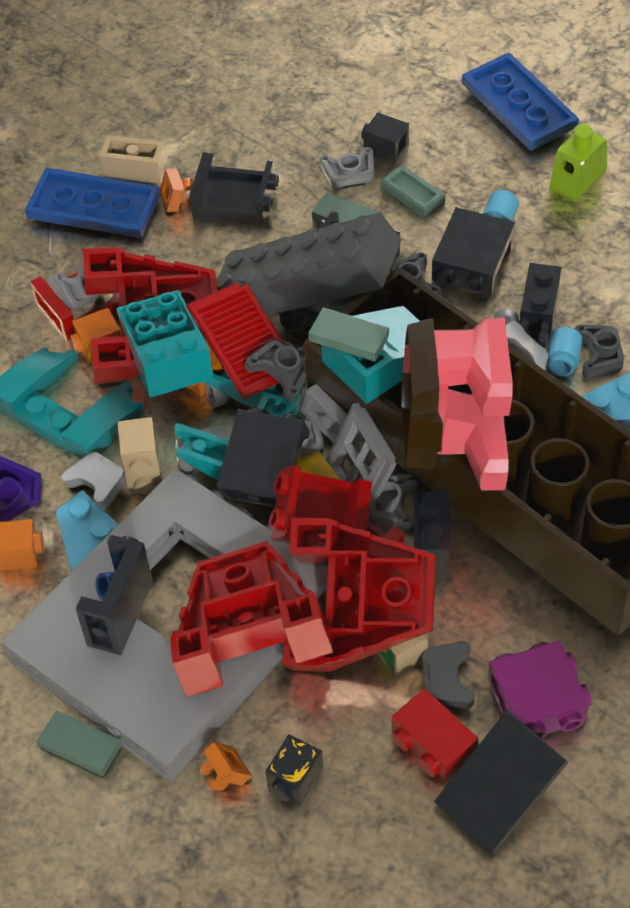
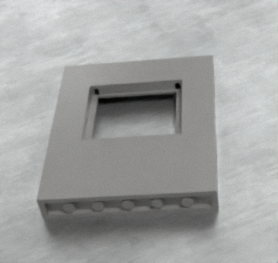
(139, 691)

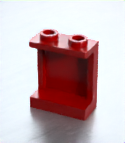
(317, 496)

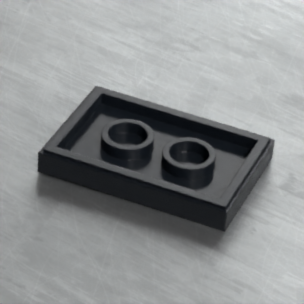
(500, 782)

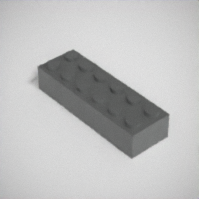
(315, 264)

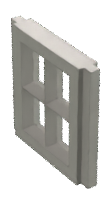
(360, 421)

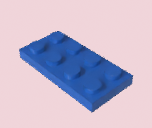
(520, 101)
(93, 202)

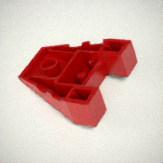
(135, 280)
(375, 591)
(242, 606)

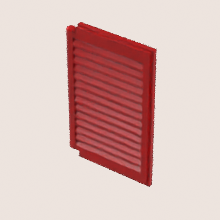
(235, 330)

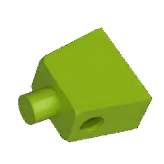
(579, 162)

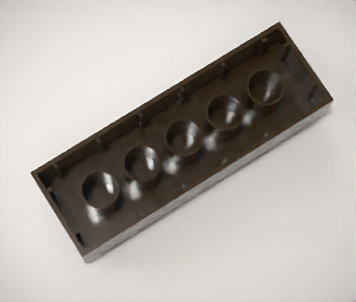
(566, 465)

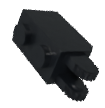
(540, 300)

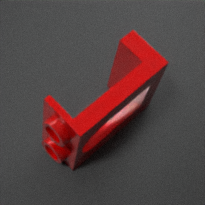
(57, 310)

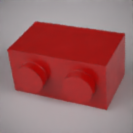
(433, 736)

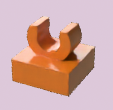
(174, 190)
(227, 764)

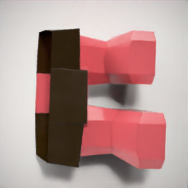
(452, 421)

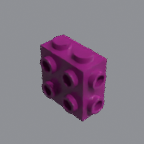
(540, 688)

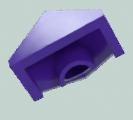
(18, 489)

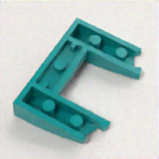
(91, 432)
(207, 450)

